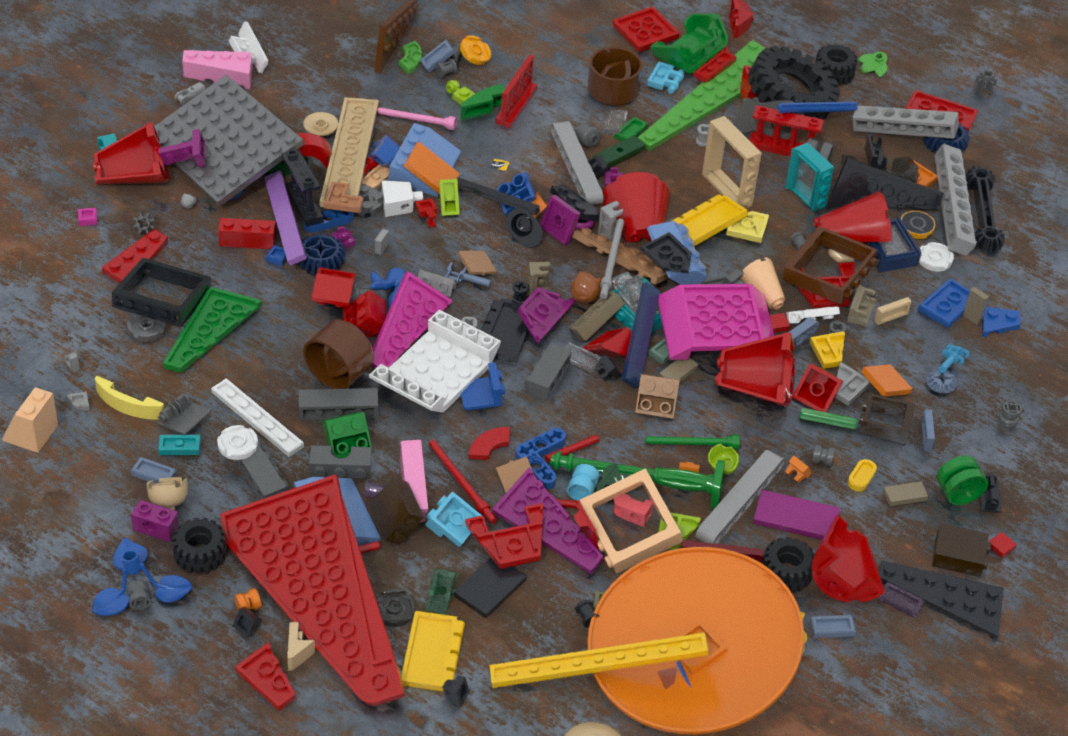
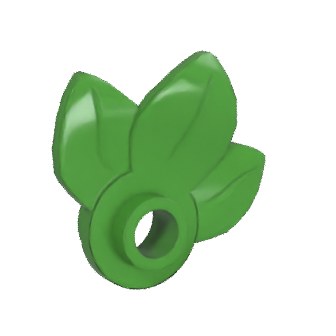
(872, 63)

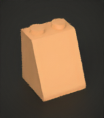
(33, 421)

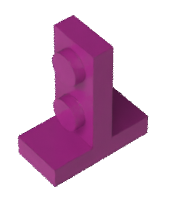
(185, 151)

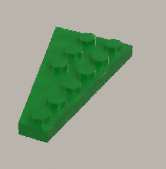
(211, 322)

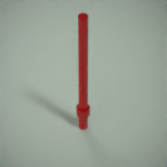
(482, 506)

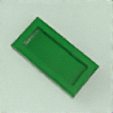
(631, 128)

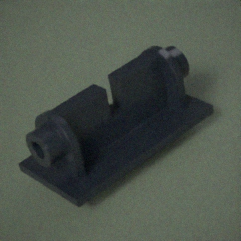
(990, 499)

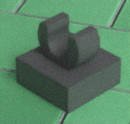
(734, 277)

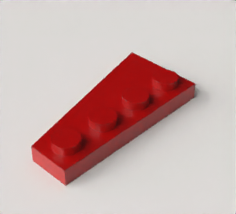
(146, 247)

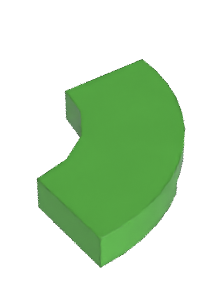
(412, 57)

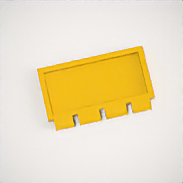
(711, 217)
(432, 650)

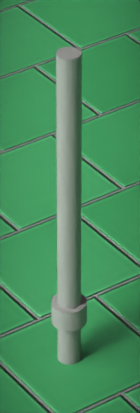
(606, 281)

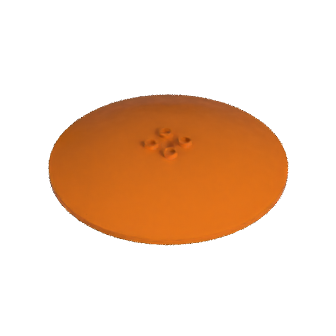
(748, 627)

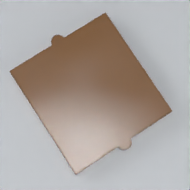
(477, 262)
(512, 472)

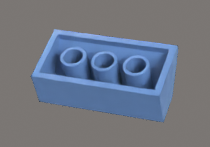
(697, 269)

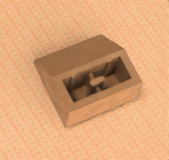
(657, 396)

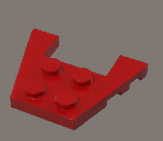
(846, 271)
(514, 544)

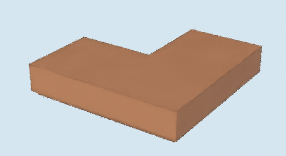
(340, 200)

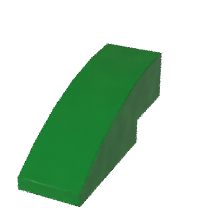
(482, 102)

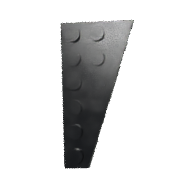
(861, 180)
(952, 596)

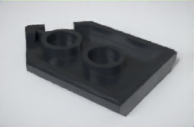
(668, 253)

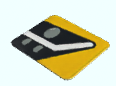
(499, 164)

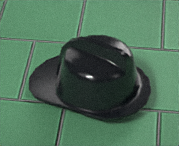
(524, 227)

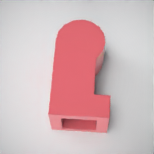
(632, 509)

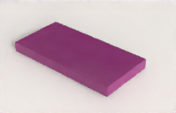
(794, 514)

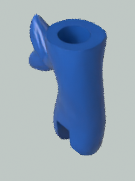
(392, 280)

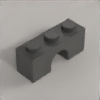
(324, 464)

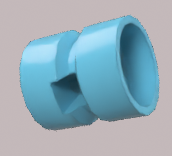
(583, 481)

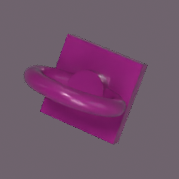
(562, 220)

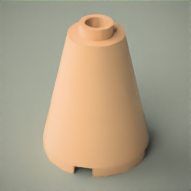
(765, 279)

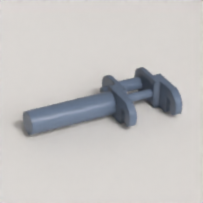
(465, 276)

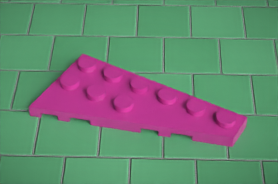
(407, 318)

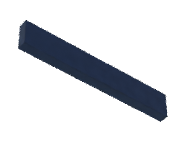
(640, 335)

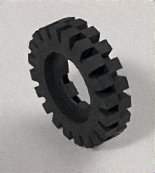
(776, 61)

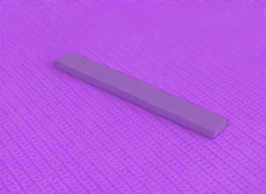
(285, 218)

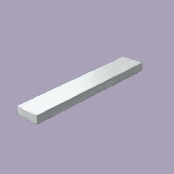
(257, 417)

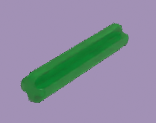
(828, 418)

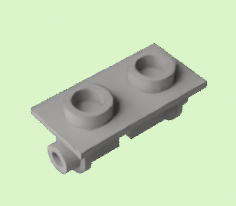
(440, 283)

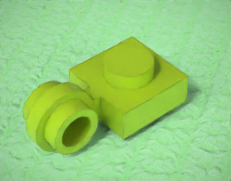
(458, 94)

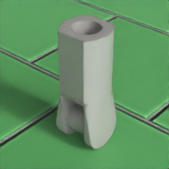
(188, 94)

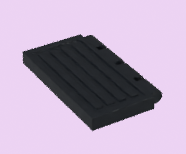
(508, 327)

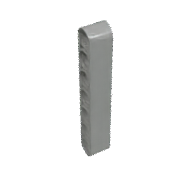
(576, 162)
(740, 498)

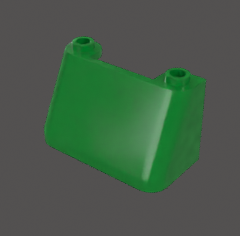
(702, 41)

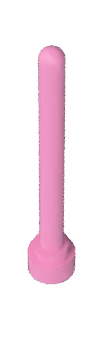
(449, 122)

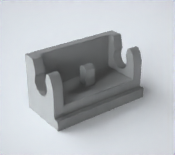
(608, 219)

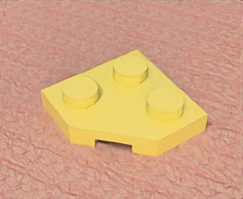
(750, 227)

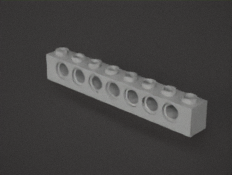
(955, 200)

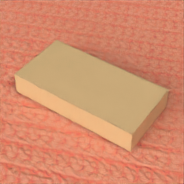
(892, 311)

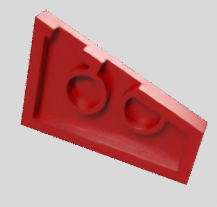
(264, 674)

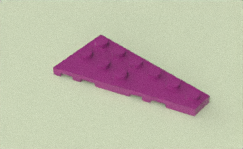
(558, 529)

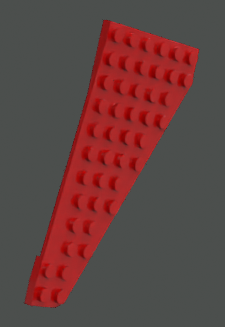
(313, 568)

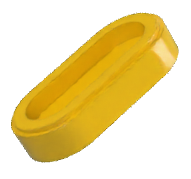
(862, 475)

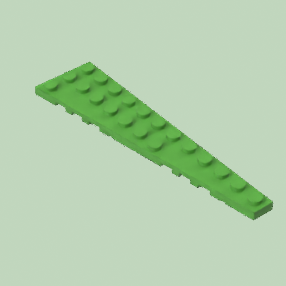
(702, 100)

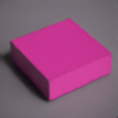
(87, 216)

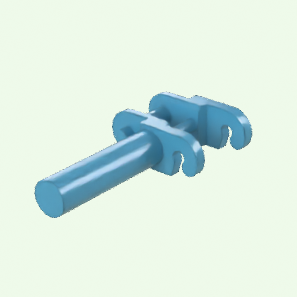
(953, 355)

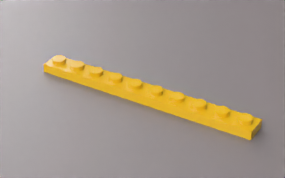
(598, 660)

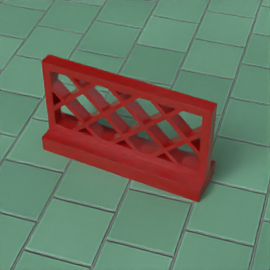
(517, 94)

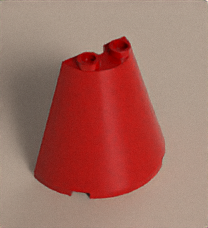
(132, 159)
(643, 203)
(860, 220)
(760, 369)
(846, 565)

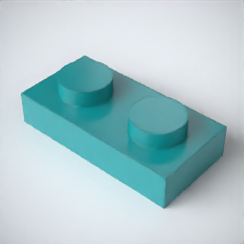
(179, 445)

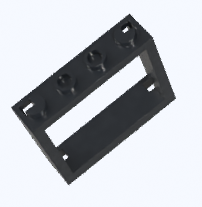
(155, 308)

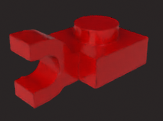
(427, 209)

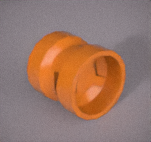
(249, 600)

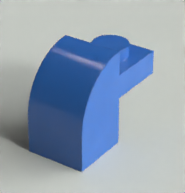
(384, 150)

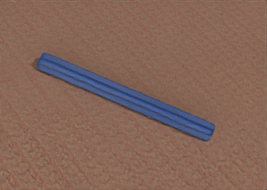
(806, 107)

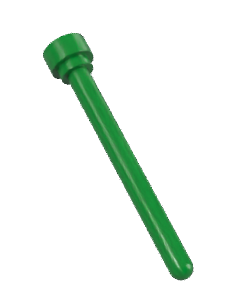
(732, 441)

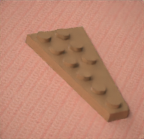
(627, 257)

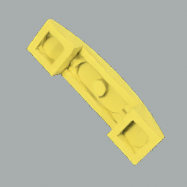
(128, 405)

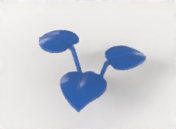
(130, 559)

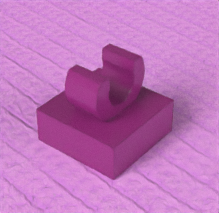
(611, 176)
(345, 237)

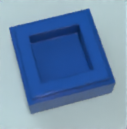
(276, 256)

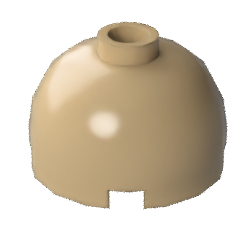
(168, 492)

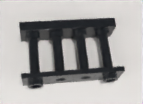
(302, 187)

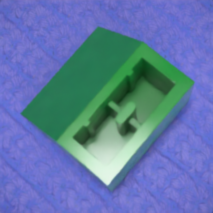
(346, 432)

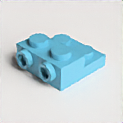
(450, 518)

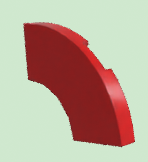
(488, 442)

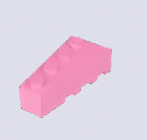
(217, 64)

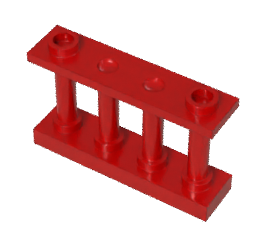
(774, 143)

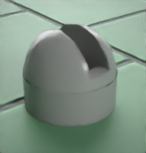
(188, 201)

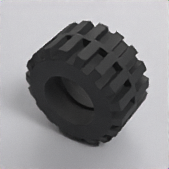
(840, 62)
(793, 553)
(199, 558)

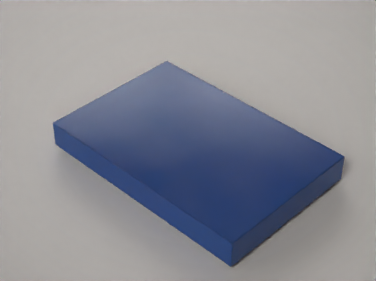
(946, 303)

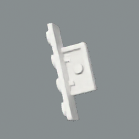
(248, 43)

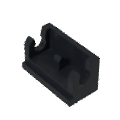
(875, 153)

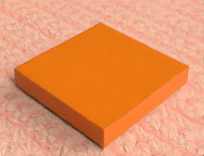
(886, 380)

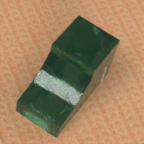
(441, 590)

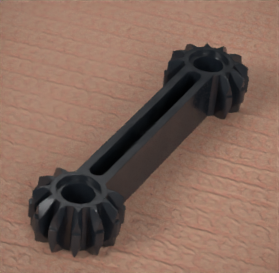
(986, 236)

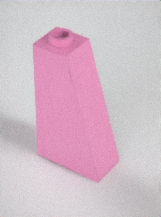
(413, 471)

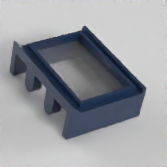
(900, 252)

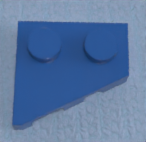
(1000, 320)

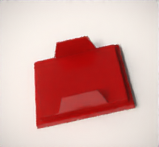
(586, 525)

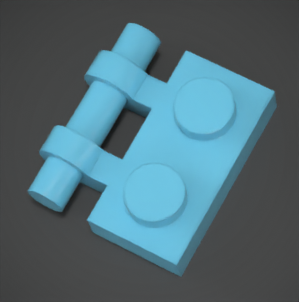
(661, 75)

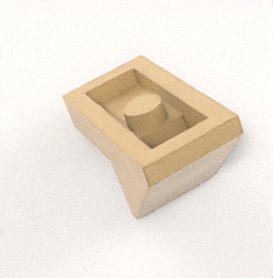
(298, 649)

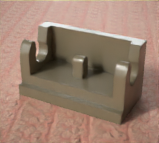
(538, 276)
(862, 306)

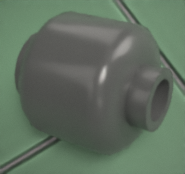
(588, 134)

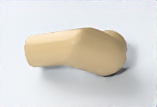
(839, 257)

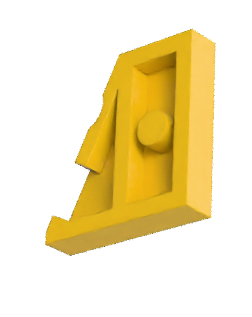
(828, 349)

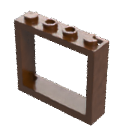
(840, 244)

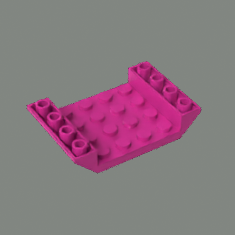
(712, 317)

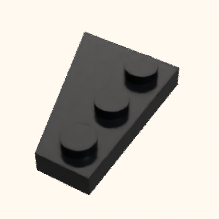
(587, 210)

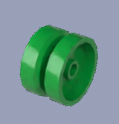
(962, 480)

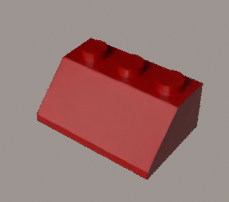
(247, 233)

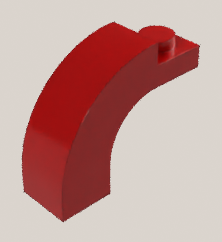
(315, 147)

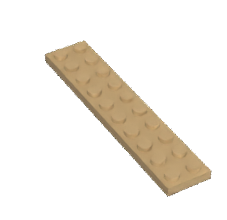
(351, 145)

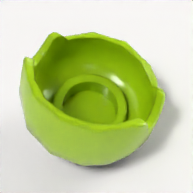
(726, 454)

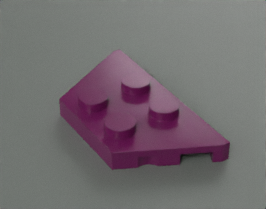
(543, 311)

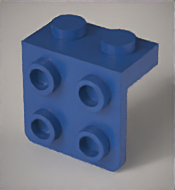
(484, 391)

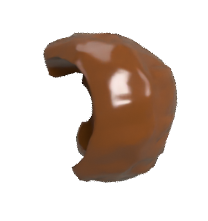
(586, 288)

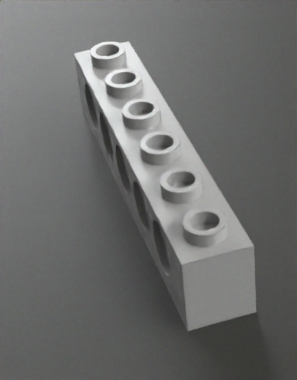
(905, 121)

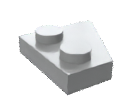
(853, 384)

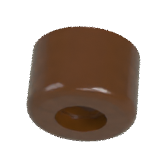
(614, 76)
(338, 354)

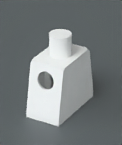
(399, 197)

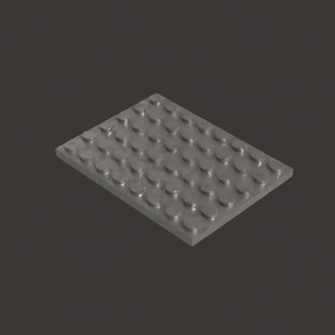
(239, 138)

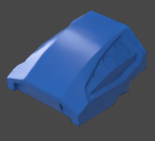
(520, 188)

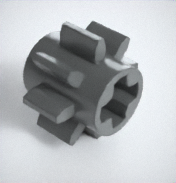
(986, 80)
(139, 224)

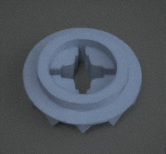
(936, 384)

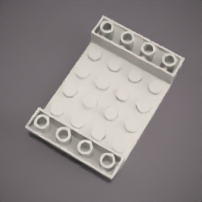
(440, 363)

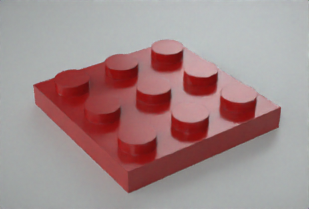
(645, 28)

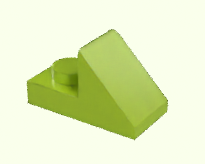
(449, 197)

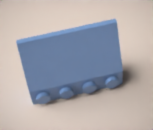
(433, 142)
(360, 519)

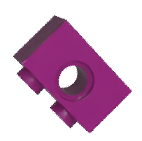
(154, 520)

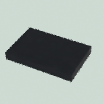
(489, 587)

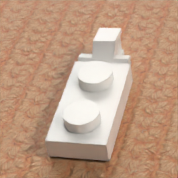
(826, 313)

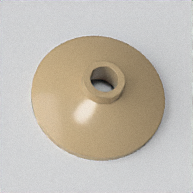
(320, 123)

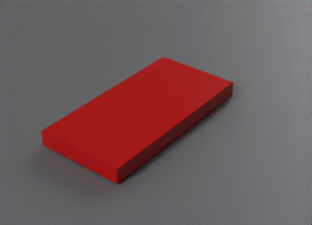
(925, 101)

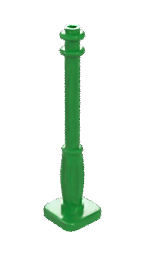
(667, 477)

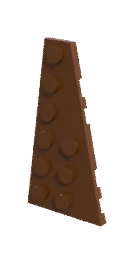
(392, 31)

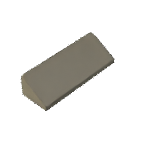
(597, 315)

